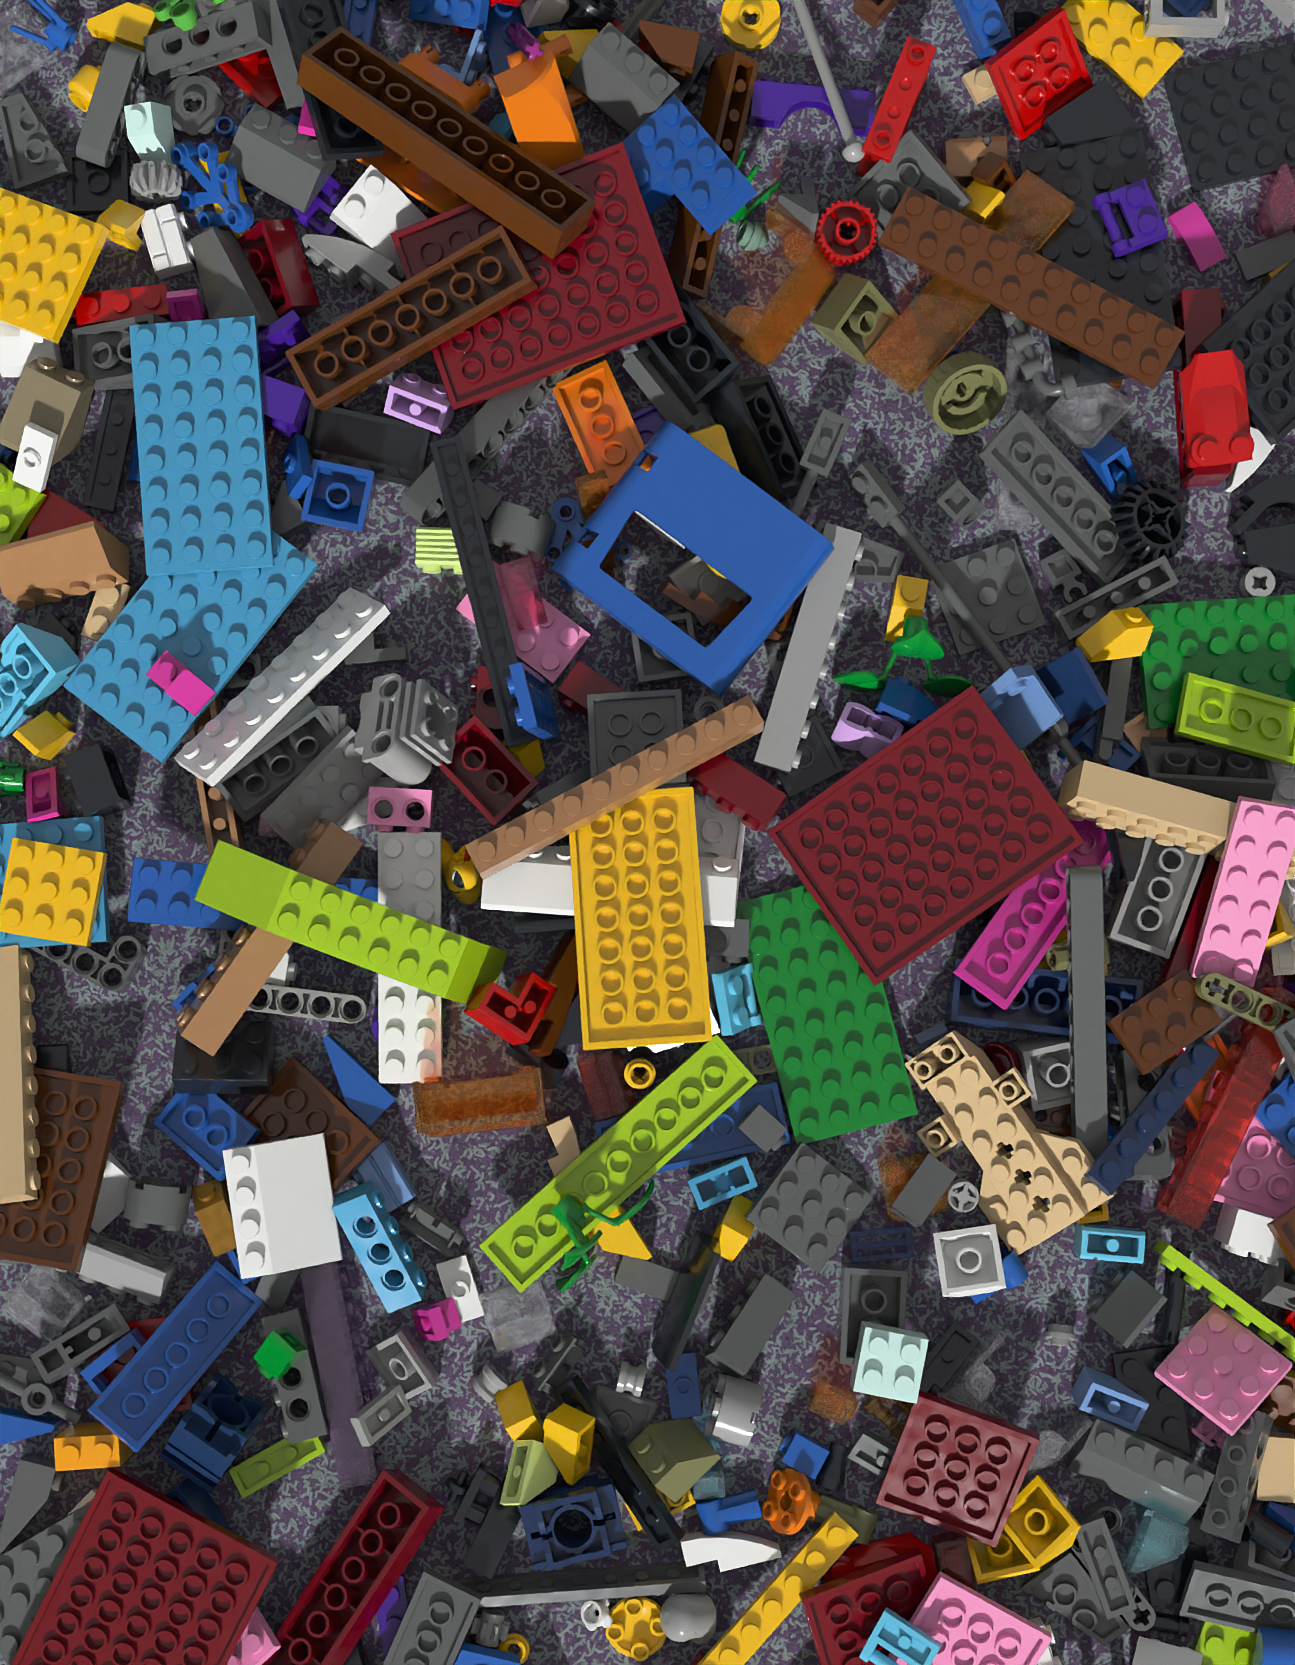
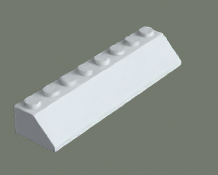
(545, 886)

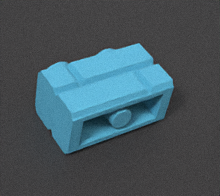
(1109, 1243)

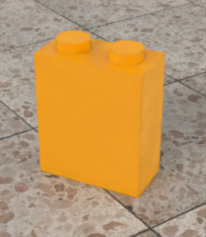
(89, 1447)

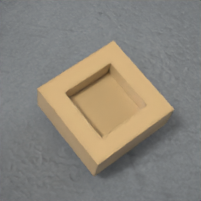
(979, 84)

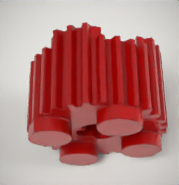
(852, 216)

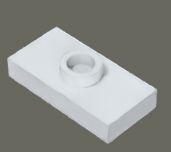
(35, 457)
(460, 1285)

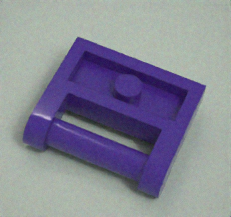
(1139, 213)
(277, 339)

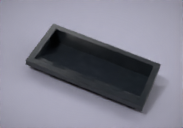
(368, 442)
(686, 1299)

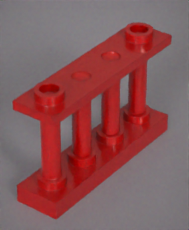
(897, 104)

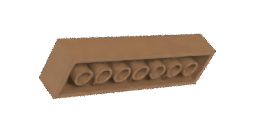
(258, 952)

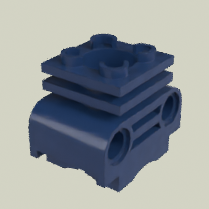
(213, 1433)
(557, 1547)

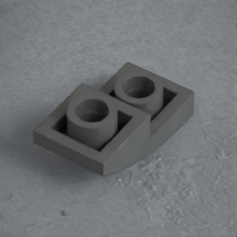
(276, 1288)

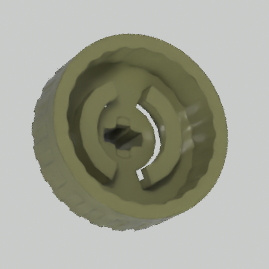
(956, 381)

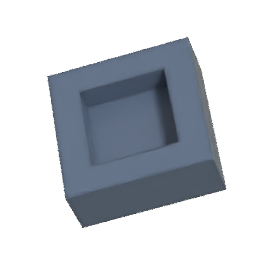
(931, 1036)

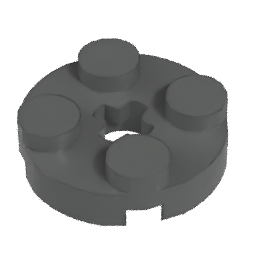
(194, 88)

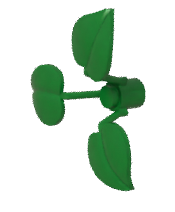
(914, 642)
(571, 1218)

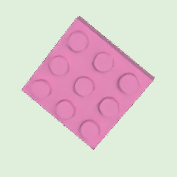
(1223, 1369)

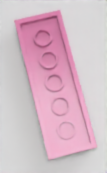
(1246, 890)

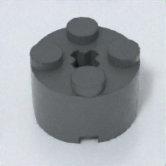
(520, 532)
(157, 1203)

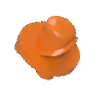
(790, 1501)

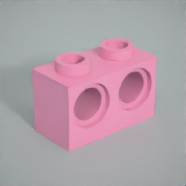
(400, 800)

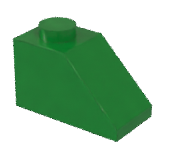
(279, 1353)

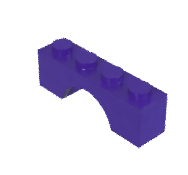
(776, 101)

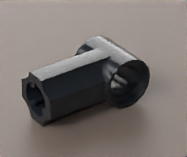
(551, 1065)

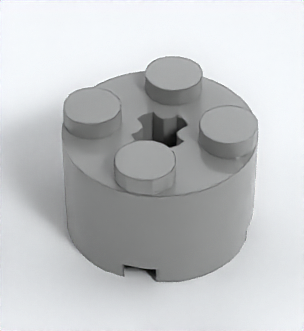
(733, 1410)

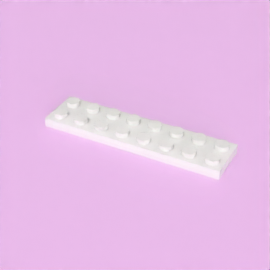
(281, 686)
(407, 1015)

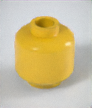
(83, 86)

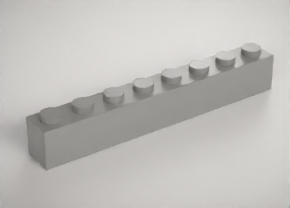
(806, 653)

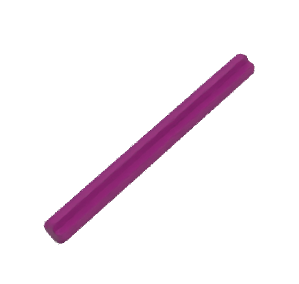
(525, 40)

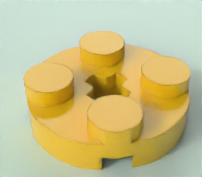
(750, 36)

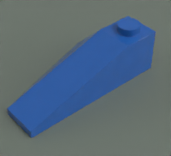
(903, 702)

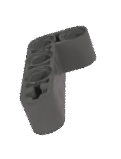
(116, 86)
(103, 964)
(1148, 1618)

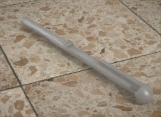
(853, 150)

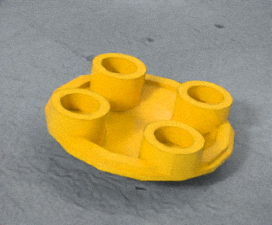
(636, 1627)

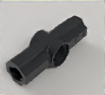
(1263, 1529)

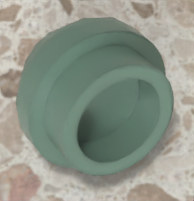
(751, 236)

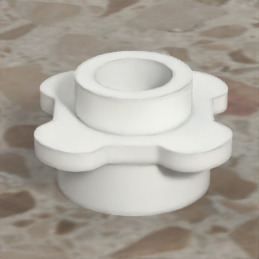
(589, 1616)

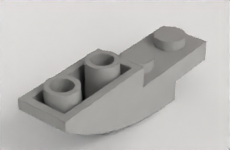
(351, 262)

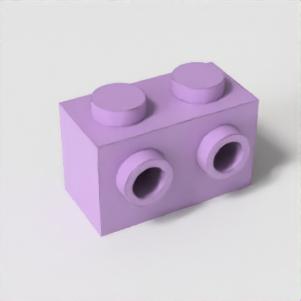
(419, 402)

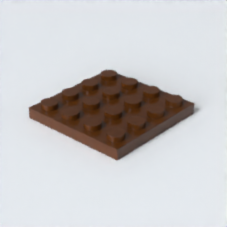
(308, 1107)

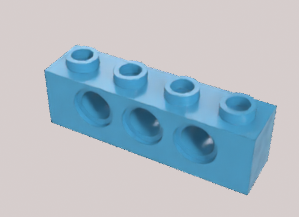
(393, 1289)

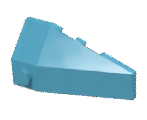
(30, 672)

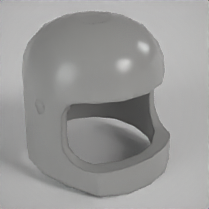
(688, 1618)

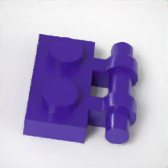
(327, 201)

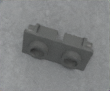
(424, 1224)
(564, 1348)

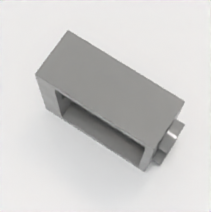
(1158, 26)

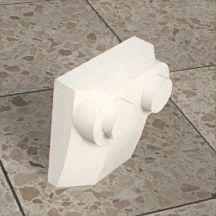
(21, 348)
(969, 1261)

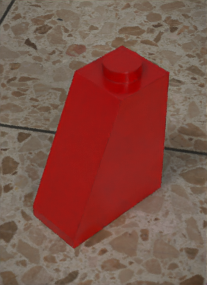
(56, 515)

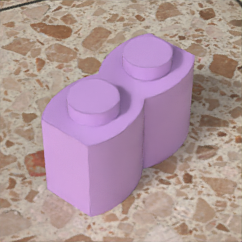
(864, 730)

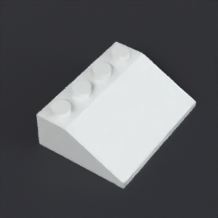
(282, 1205)

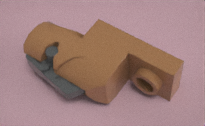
(967, 150)

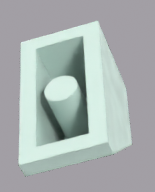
(150, 130)

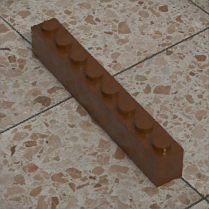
(724, 119)

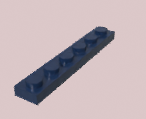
(1151, 1116)

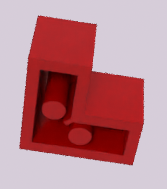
(512, 1013)

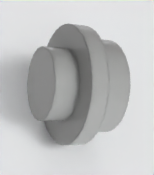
(1060, 1334)

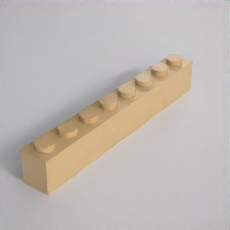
(17, 1081)

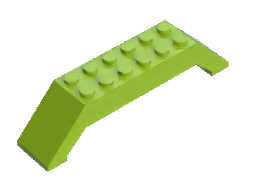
(346, 925)

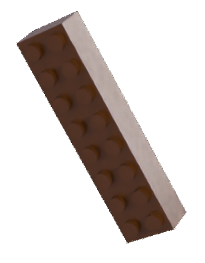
(411, 319)

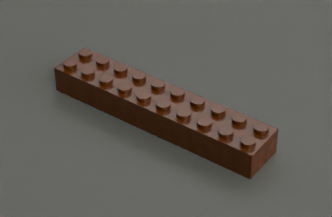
(445, 141)

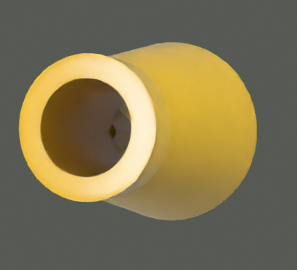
(639, 1080)

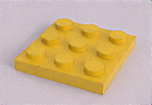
(51, 891)

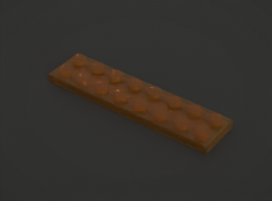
(945, 311)

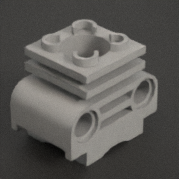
(405, 728)

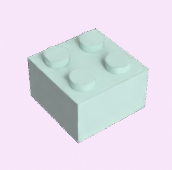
(889, 1362)

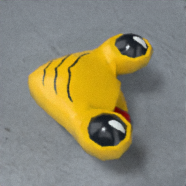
(461, 874)

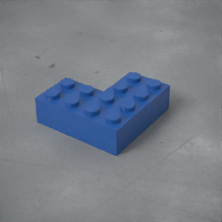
(680, 158)

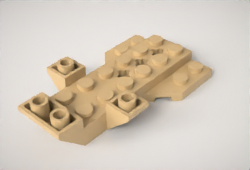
(987, 1115)

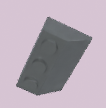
(622, 79)
(279, 158)

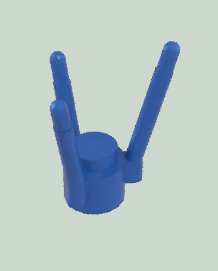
(59, 31)

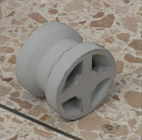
(1251, 588)
(967, 1197)
(631, 1378)
(488, 1382)

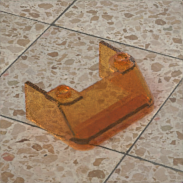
(769, 333)
(480, 1104)

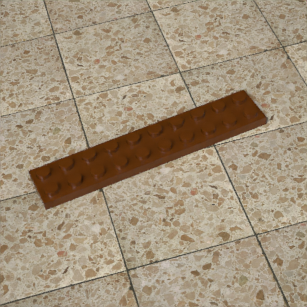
(1031, 287)

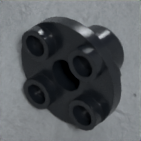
(584, 13)

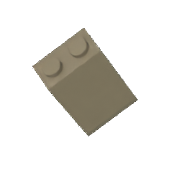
(51, 400)

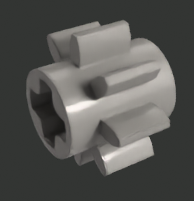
(490, 1627)

